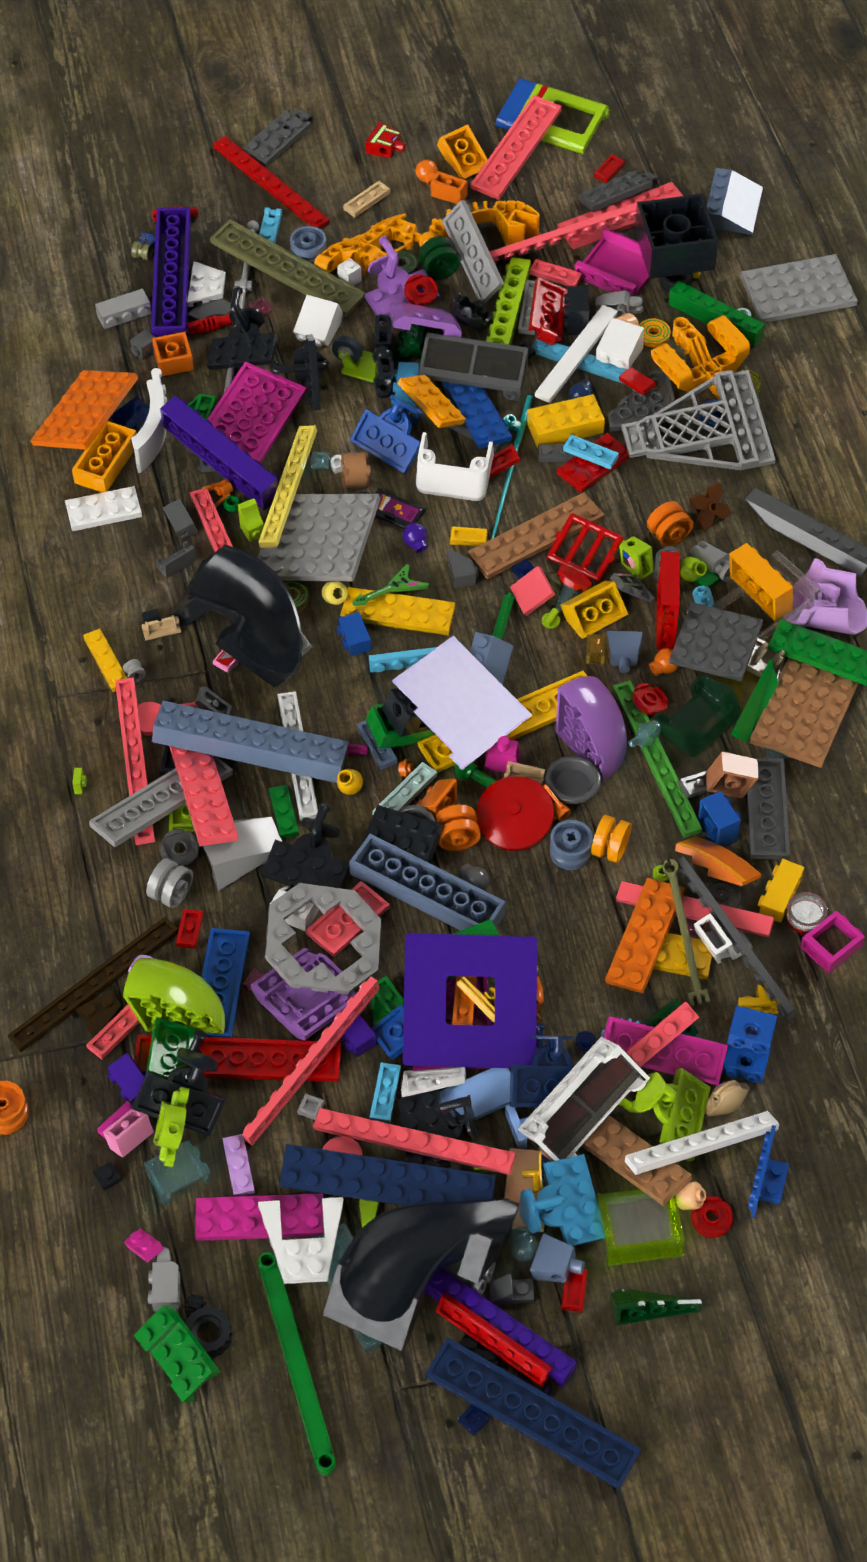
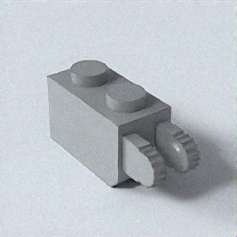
(165, 1282)

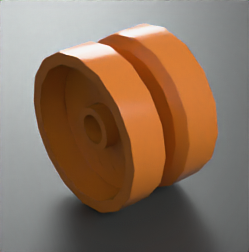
(669, 524)
(460, 827)
(12, 1108)

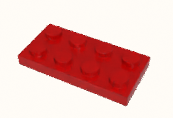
(583, 473)

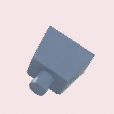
(623, 648)
(555, 1261)

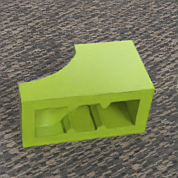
(250, 520)

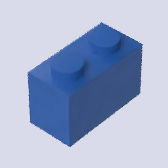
(354, 634)

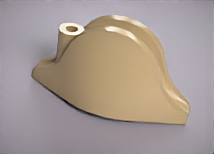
(726, 1098)

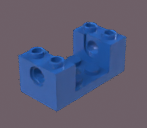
(749, 1043)

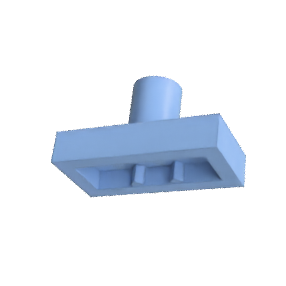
(514, 1123)

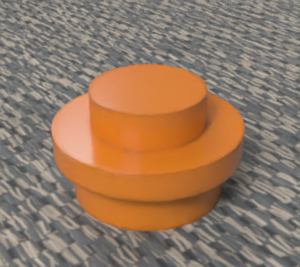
(405, 768)

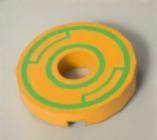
(660, 327)

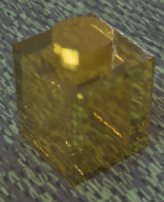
(595, 649)

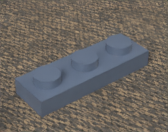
(383, 757)

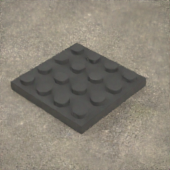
(716, 641)

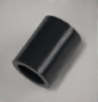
(151, 615)

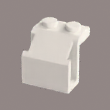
(716, 940)

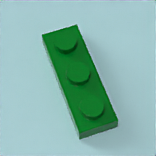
(283, 811)

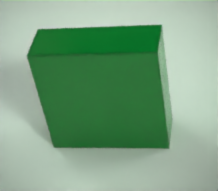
(708, 580)

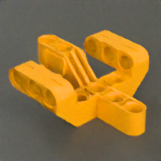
(694, 344)

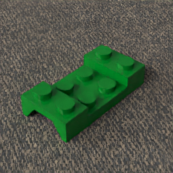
(177, 1352)

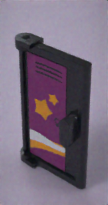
(398, 509)

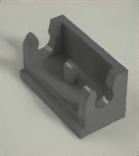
(180, 519)
(177, 560)

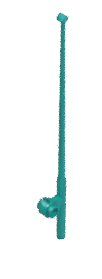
(520, 428)

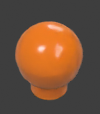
(426, 171)
(661, 663)

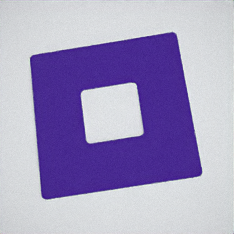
(425, 1031)

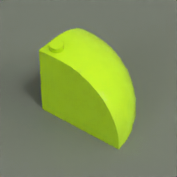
(173, 994)

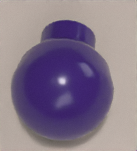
(415, 537)

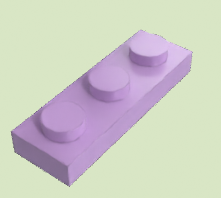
(238, 1165)

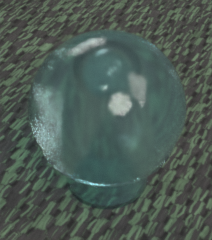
(523, 1245)

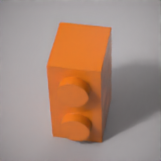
(448, 188)

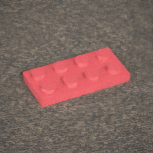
(337, 929)

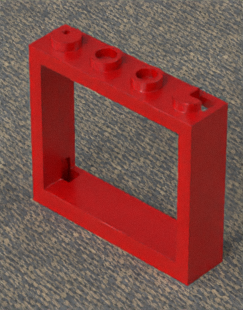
(668, 600)

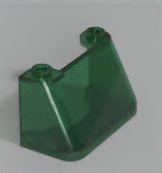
(702, 717)

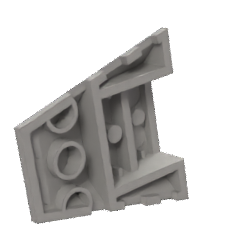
(237, 858)

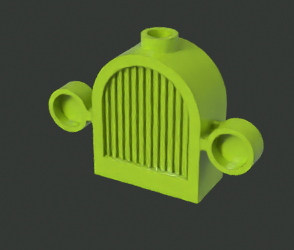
(171, 1126)

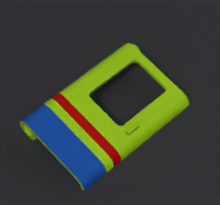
(555, 135)

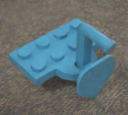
(569, 1200)

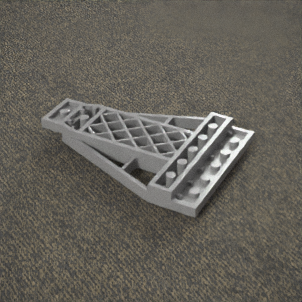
(743, 419)

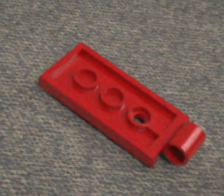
(549, 307)

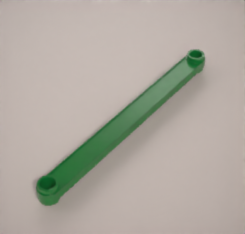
(296, 1364)

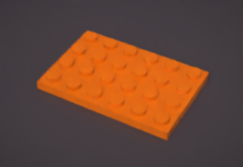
(84, 409)

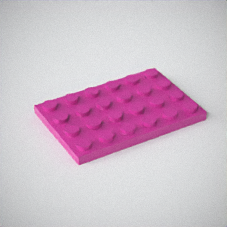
(256, 409)

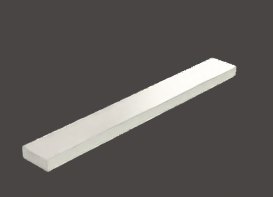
(575, 354)
(302, 784)

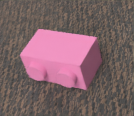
(128, 1132)

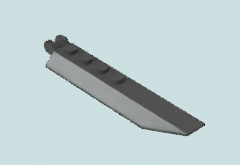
(809, 532)

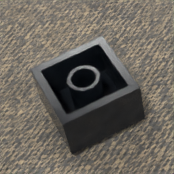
(576, 309)

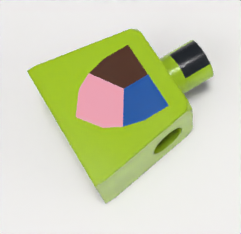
(637, 557)

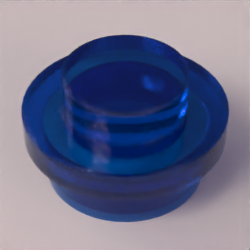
(585, 1040)

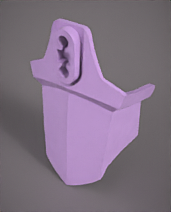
(837, 603)

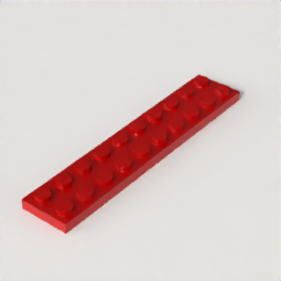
(255, 1058)

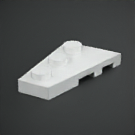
(433, 1079)

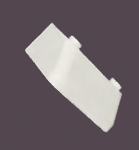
(452, 480)

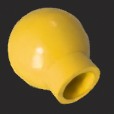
(349, 781)

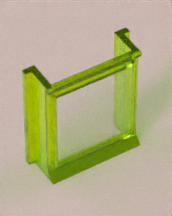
(639, 1227)

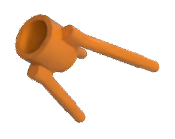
(221, 488)
(561, 810)

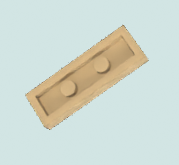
(366, 199)

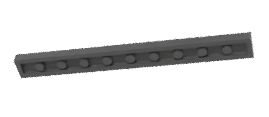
(739, 944)

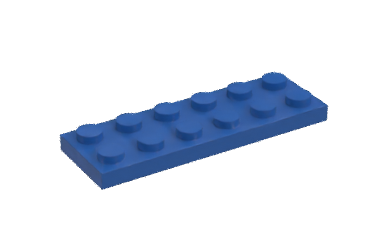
(480, 414)
(225, 969)

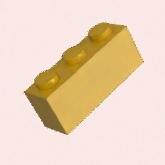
(781, 889)

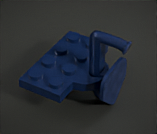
(548, 1067)

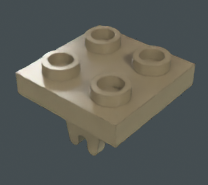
(761, 657)

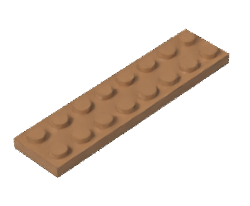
(532, 536)

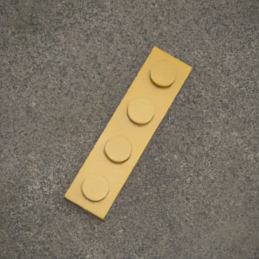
(104, 657)

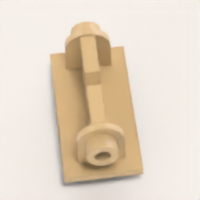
(161, 628)

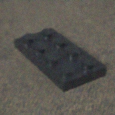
(406, 832)

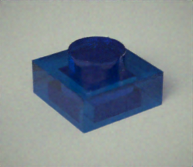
(522, 568)
(473, 1420)

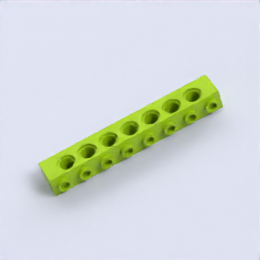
(510, 301)

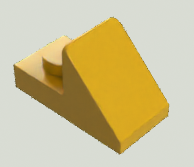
(759, 1003)

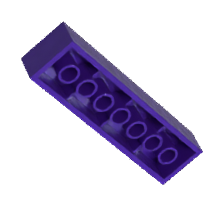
(219, 451)

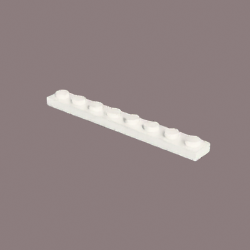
(700, 1143)

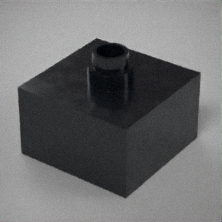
(676, 236)

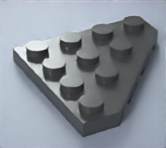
(637, 406)

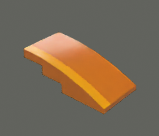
(720, 861)

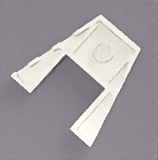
(303, 1258)

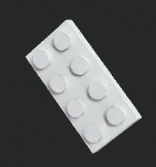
(103, 508)

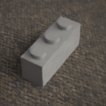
(123, 308)

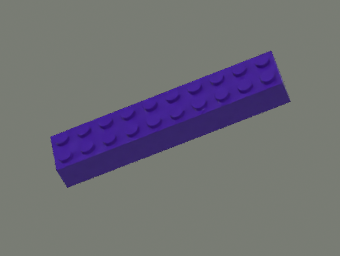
(171, 271)

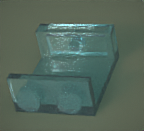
(185, 1171)

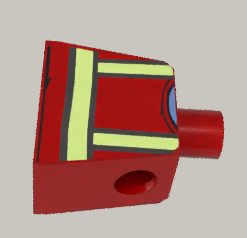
(384, 141)

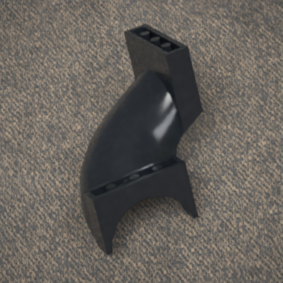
(256, 601)
(400, 1251)

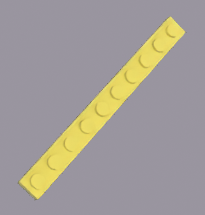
(287, 487)

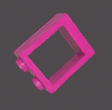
(820, 954)

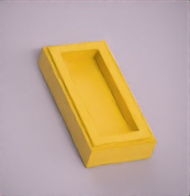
(468, 536)

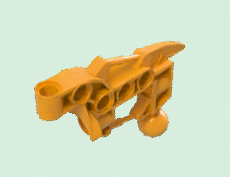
(366, 247)

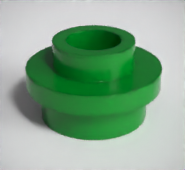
(231, 503)

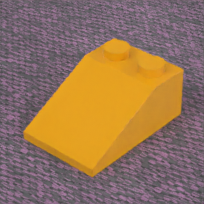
(462, 152)

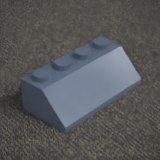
(492, 654)

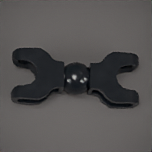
(383, 356)

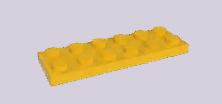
(402, 611)

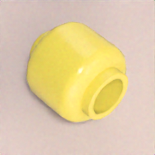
(334, 592)

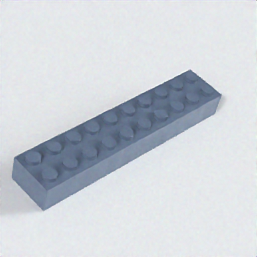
(249, 741)

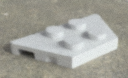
(205, 284)

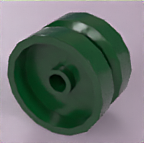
(439, 258)

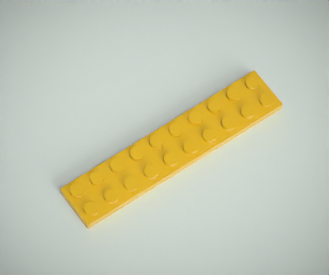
(540, 704)

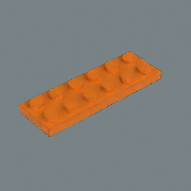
(643, 937)

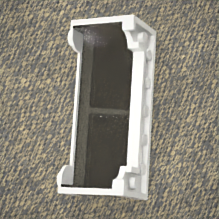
(583, 1100)

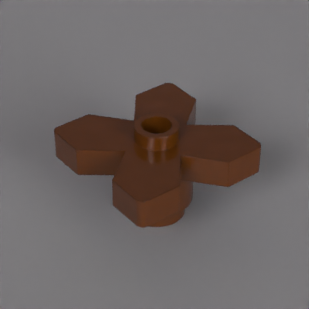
(709, 506)

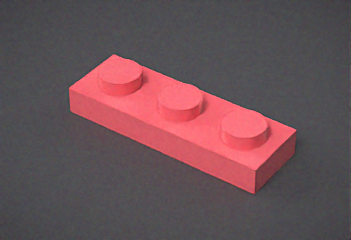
(555, 273)
(113, 1033)

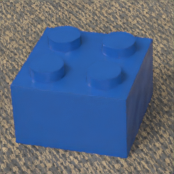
(719, 819)

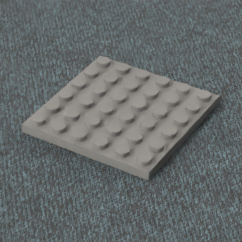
(323, 537)

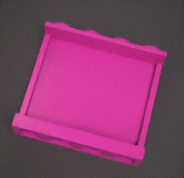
(615, 264)

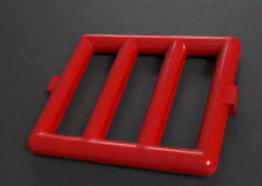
(560, 536)

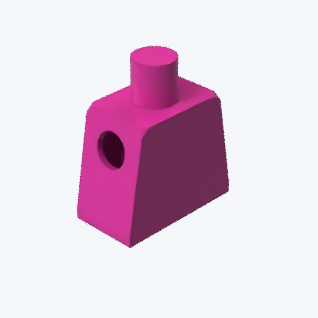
(501, 753)

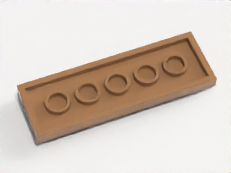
(615, 1141)

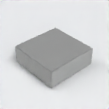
(310, 1106)

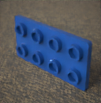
(769, 1176)

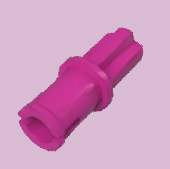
(357, 749)

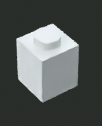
(350, 272)

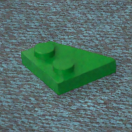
(203, 404)
(385, 1000)

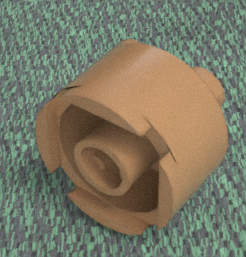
(355, 470)

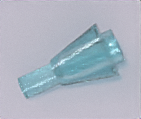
(566, 594)

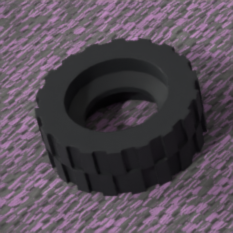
(218, 1318)

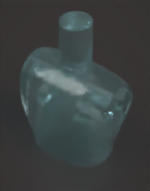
(646, 734)

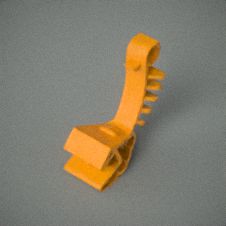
(512, 219)

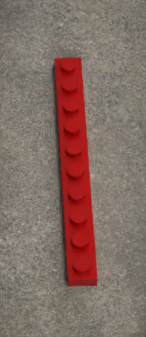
(271, 183)

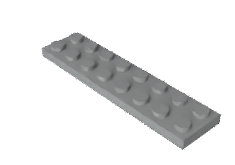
(145, 807)

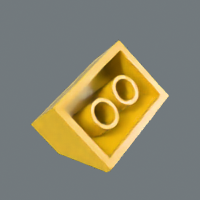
(594, 609)

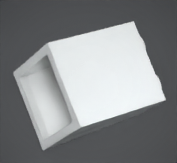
(318, 318)
(620, 343)

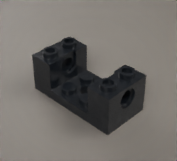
(400, 713)

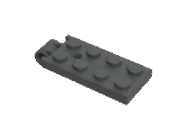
(275, 139)
(618, 189)

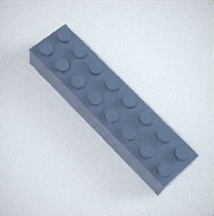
(424, 885)

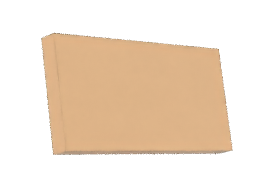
(516, 1183)

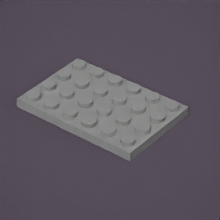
(798, 288)

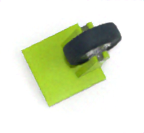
(355, 360)

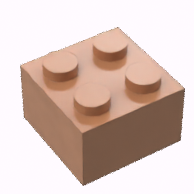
(732, 774)

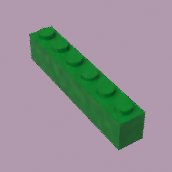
(708, 308)

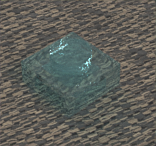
(320, 460)

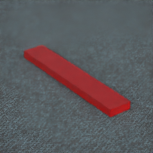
(493, 1339)

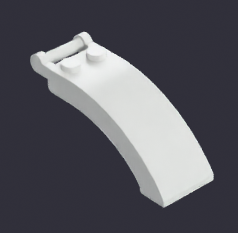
(151, 437)

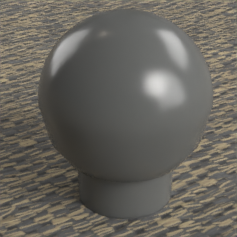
(474, 875)

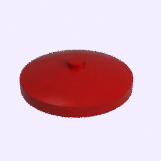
(515, 813)

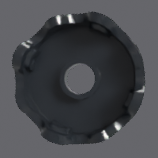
(467, 313)

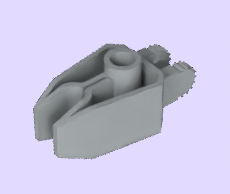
(621, 302)

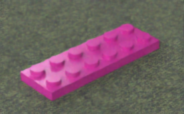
(695, 1055)
(241, 1219)

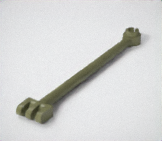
(698, 992)

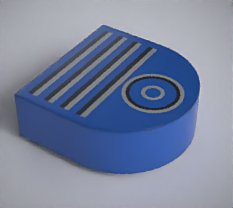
(147, 238)

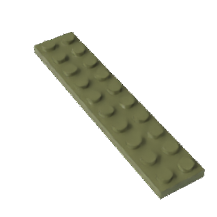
(286, 266)

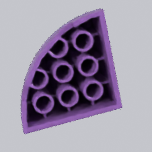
(592, 723)

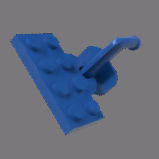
(389, 434)

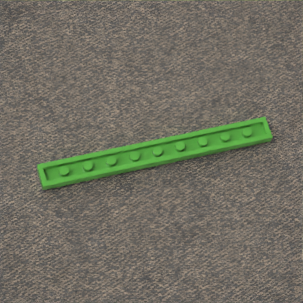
(659, 765)

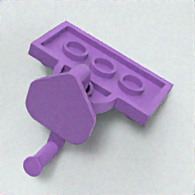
(390, 281)

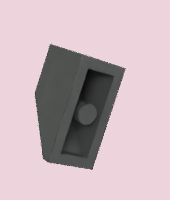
(461, 570)

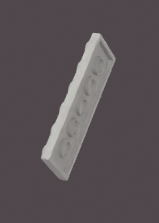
(472, 251)

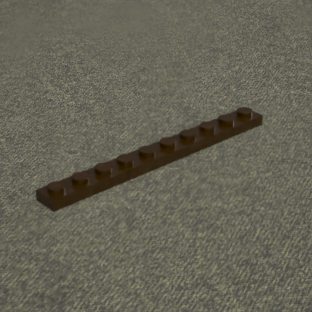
(91, 984)

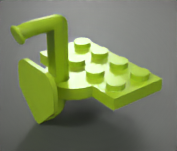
(676, 1105)

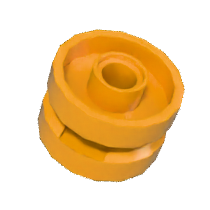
(611, 838)

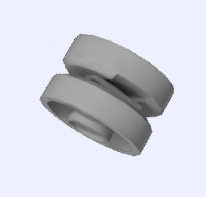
(169, 883)

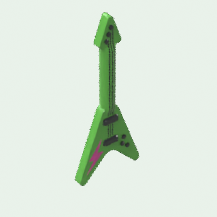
(398, 583)

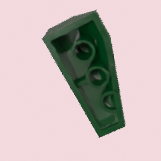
(641, 1306)

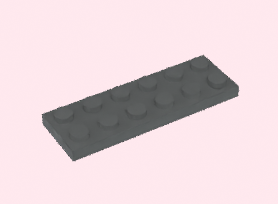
(768, 812)

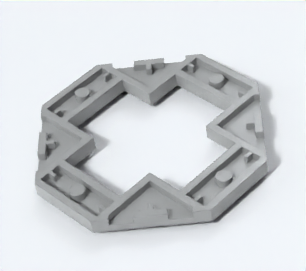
(320, 977)

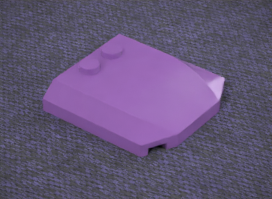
(406, 314)
(300, 1009)

